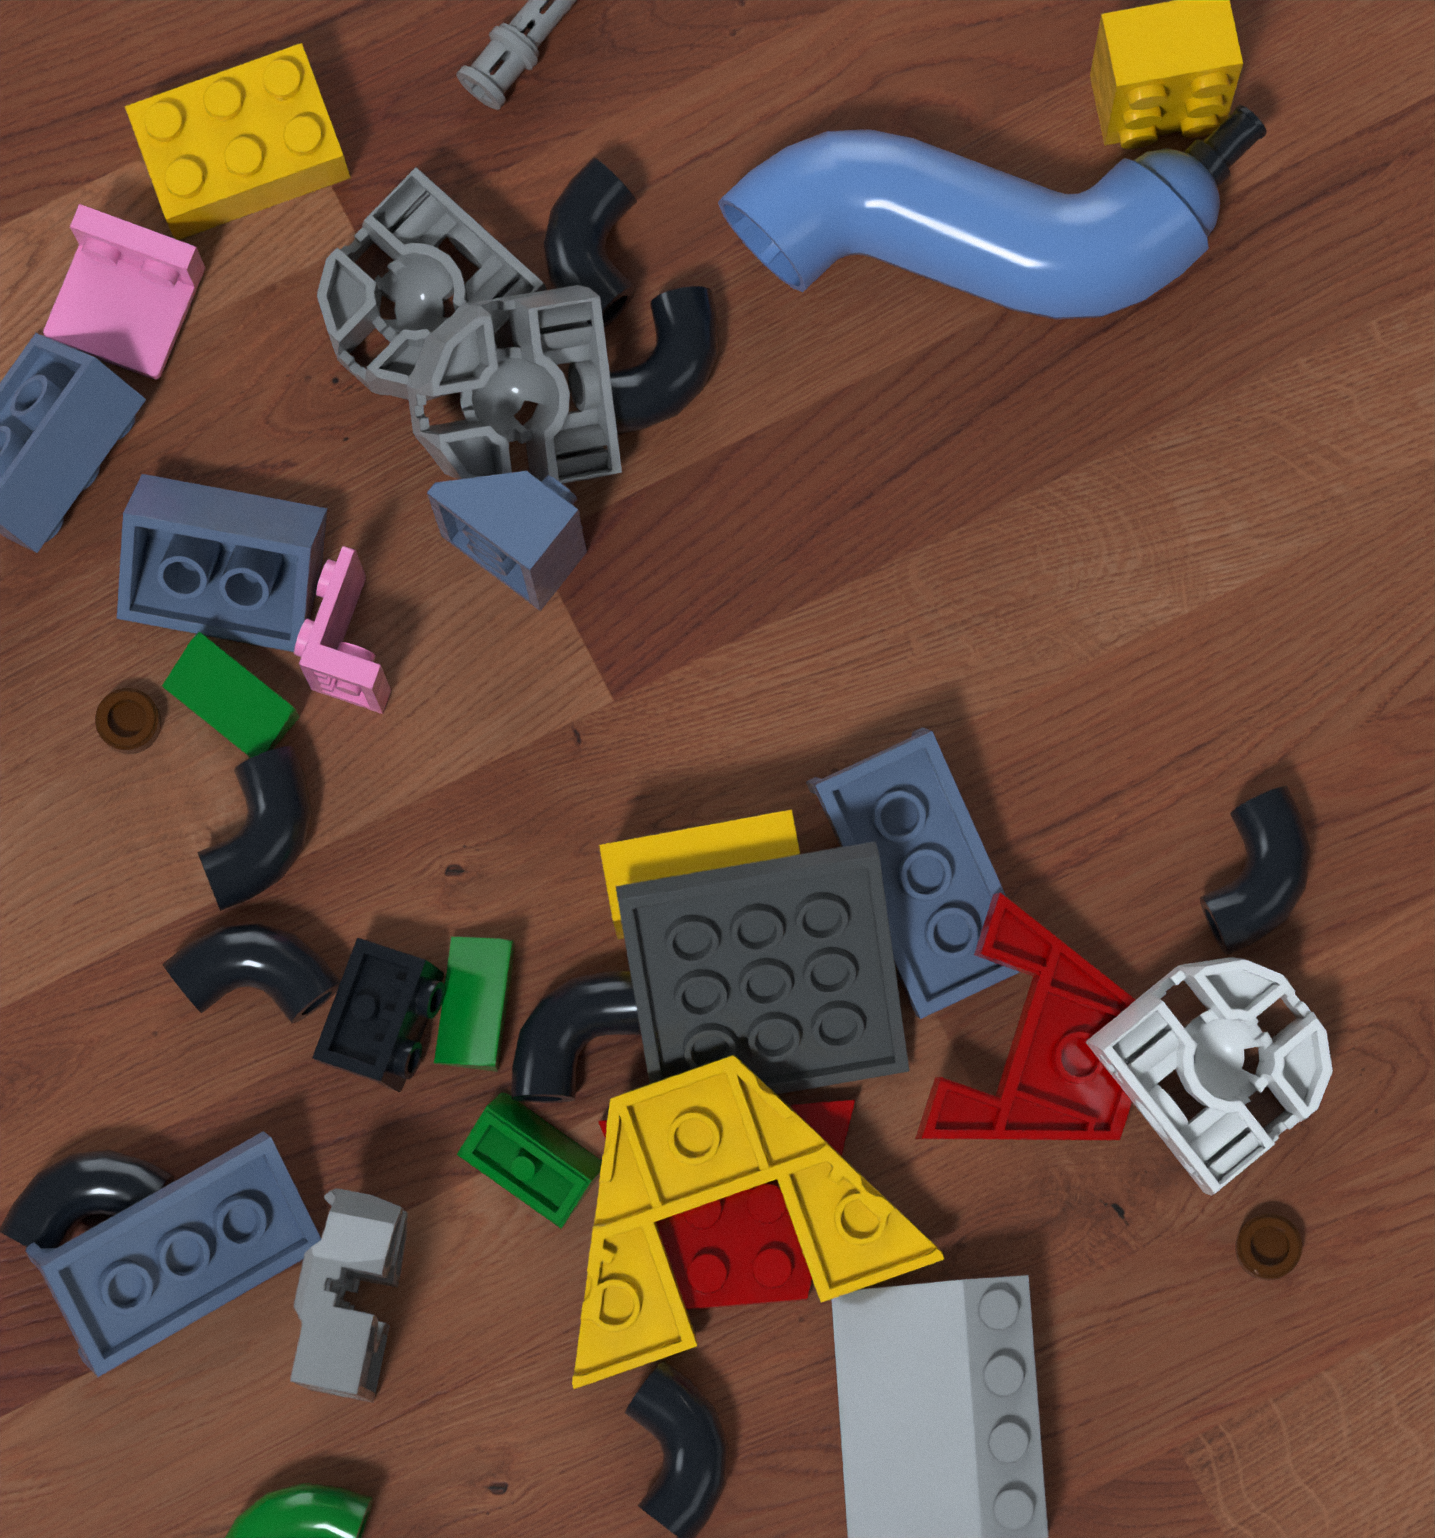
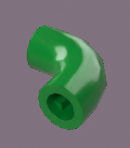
(305, 1512)

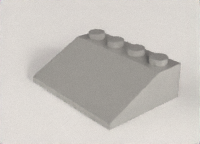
(940, 1410)

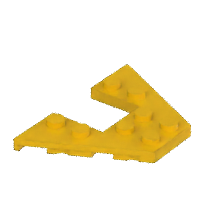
(698, 1143)

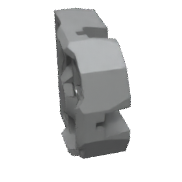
(418, 281)
(494, 382)
(337, 1346)

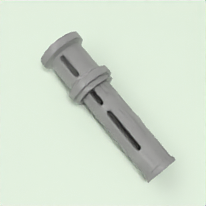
(513, 48)

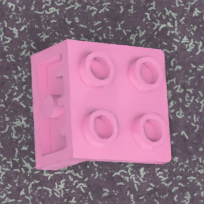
(124, 293)
(327, 661)

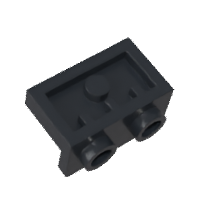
(380, 1015)

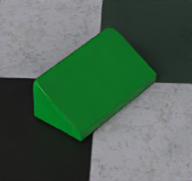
(229, 697)
(475, 1003)
(531, 1159)

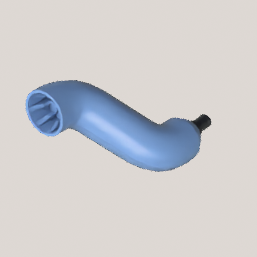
(983, 226)

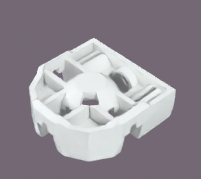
(1209, 1057)

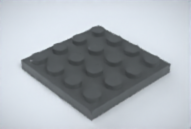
(768, 965)

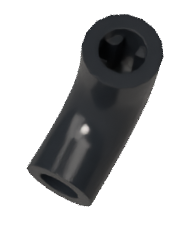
(579, 233)
(678, 366)
(272, 830)
(1272, 874)
(257, 959)
(560, 1029)
(78, 1189)
(691, 1448)

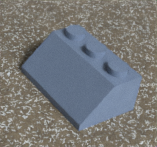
(55, 430)
(513, 529)
(219, 562)

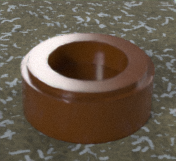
(128, 721)
(1268, 1247)

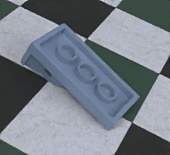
(930, 866)
(178, 1254)

